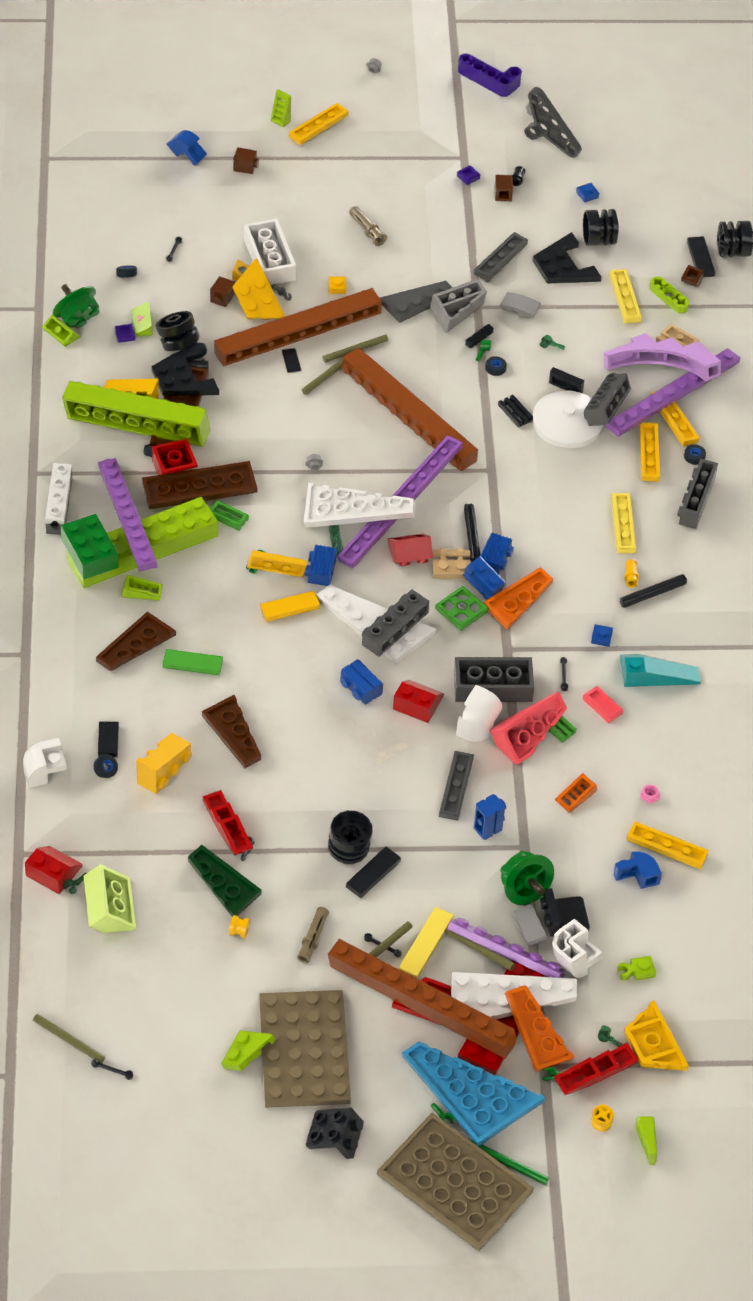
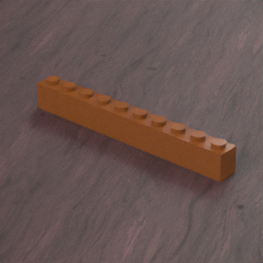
(297, 327)
(406, 405)
(422, 998)

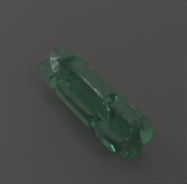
(336, 538)

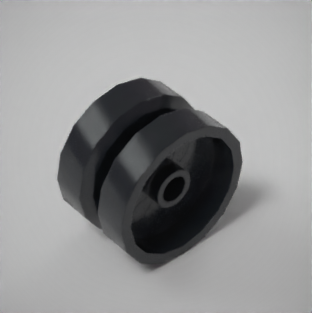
(177, 331)

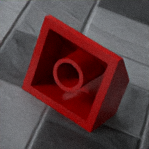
(173, 457)
(410, 548)
(416, 700)
(51, 868)

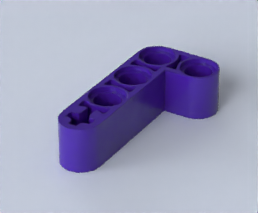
(488, 76)

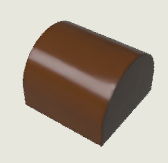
(692, 276)

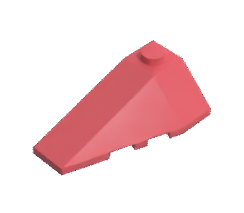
(524, 730)

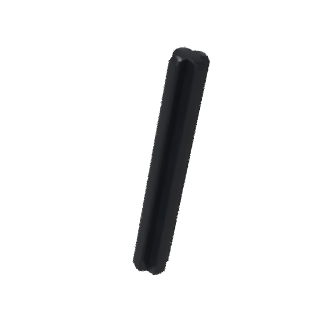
(472, 533)
(653, 590)

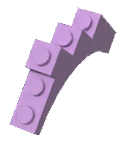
(667, 352)

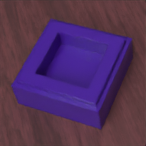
(468, 175)
(125, 333)

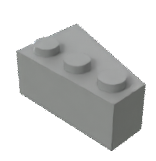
(457, 303)

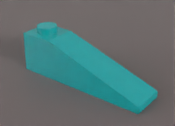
(653, 671)

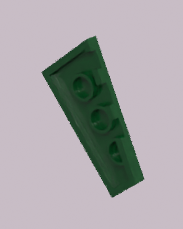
(226, 883)

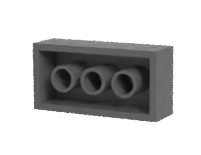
(506, 677)

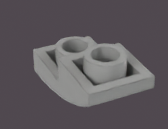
(522, 304)
(529, 924)

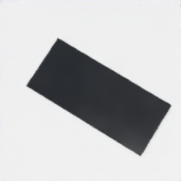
(291, 360)

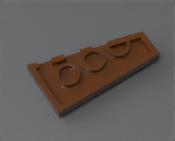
(136, 640)
(230, 726)

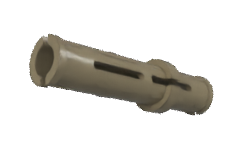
(310, 941)

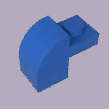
(187, 143)
(642, 867)

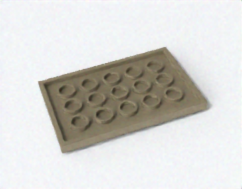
(310, 1049)
(455, 1181)

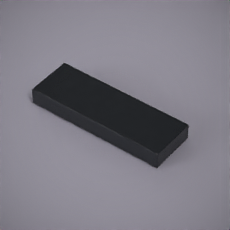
(700, 255)
(373, 872)

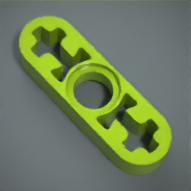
(660, 287)

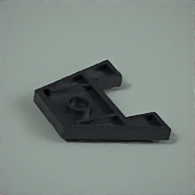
(558, 266)
(177, 378)

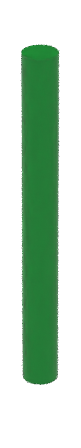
(515, 1165)

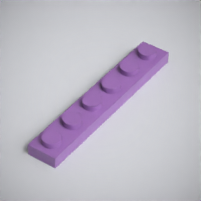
(512, 951)

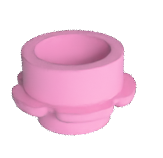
(650, 790)

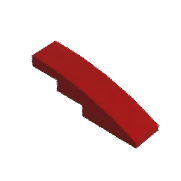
(227, 823)
(596, 1069)

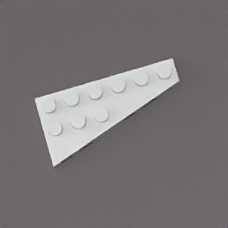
(347, 506)
(362, 613)
(488, 991)

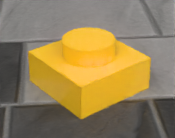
(337, 285)

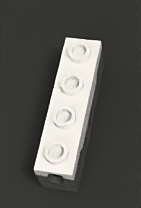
(58, 497)

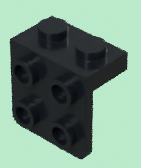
(562, 911)
(335, 1129)

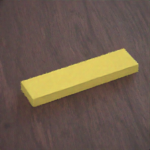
(625, 296)
(623, 523)
(426, 942)

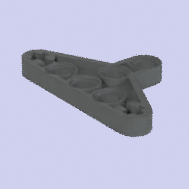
(553, 131)

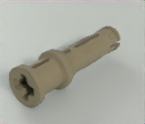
(371, 230)

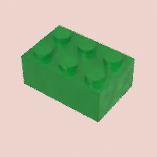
(89, 546)

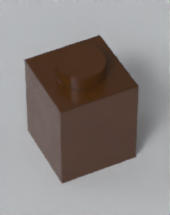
(245, 160)
(503, 187)
(222, 291)

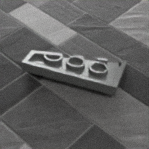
(413, 301)

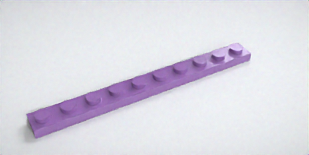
(665, 396)
(410, 489)
(127, 515)

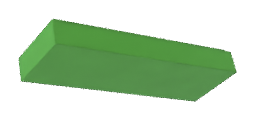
(192, 662)

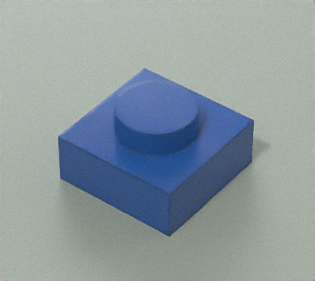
(587, 192)
(602, 635)

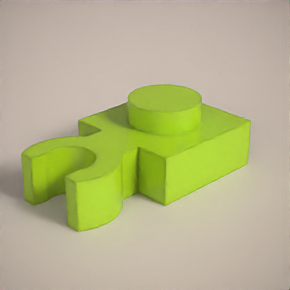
(639, 967)

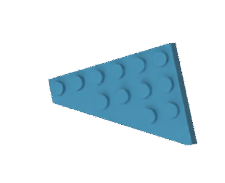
(475, 1098)

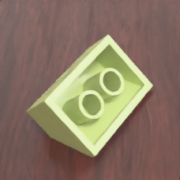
(109, 900)

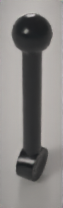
(178, 240)
(564, 686)
(368, 938)
(128, 1074)

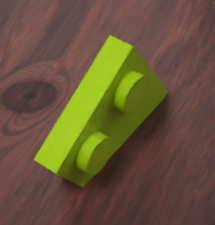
(245, 1049)

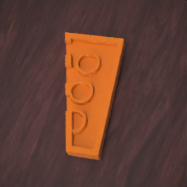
(517, 598)
(539, 1037)

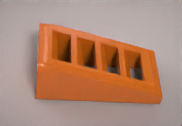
(581, 780)

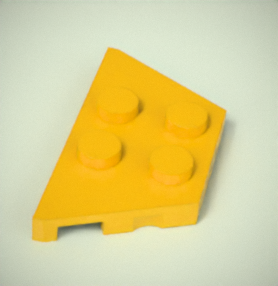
(256, 294)
(654, 1042)

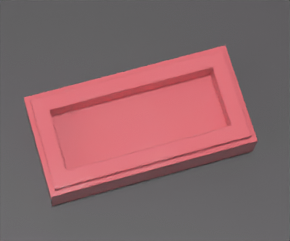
(602, 704)

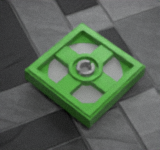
(461, 608)

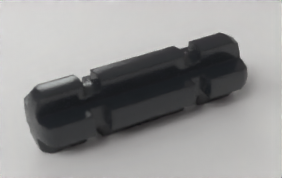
(479, 336)

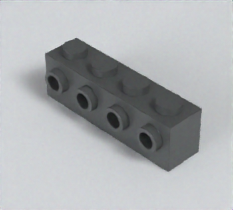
(607, 399)
(698, 493)
(395, 622)

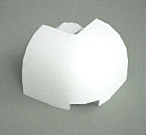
(479, 715)
(43, 759)
(574, 950)

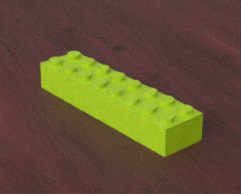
(136, 413)
(167, 534)

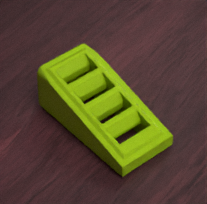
(281, 110)
(131, 590)
(646, 1131)

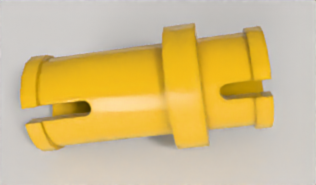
(631, 575)

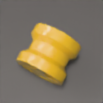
(239, 926)
(604, 1112)

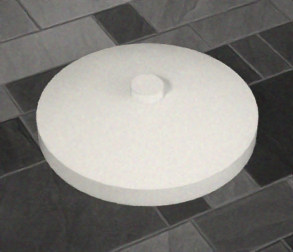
(561, 420)

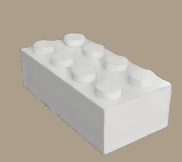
(270, 247)

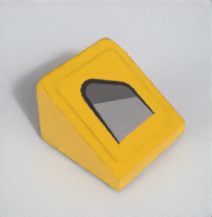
(239, 269)

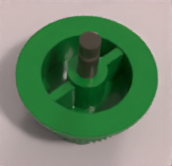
(77, 306)
(526, 877)

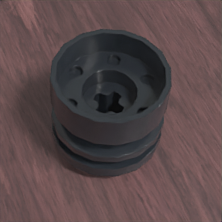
(601, 227)
(735, 238)
(350, 837)

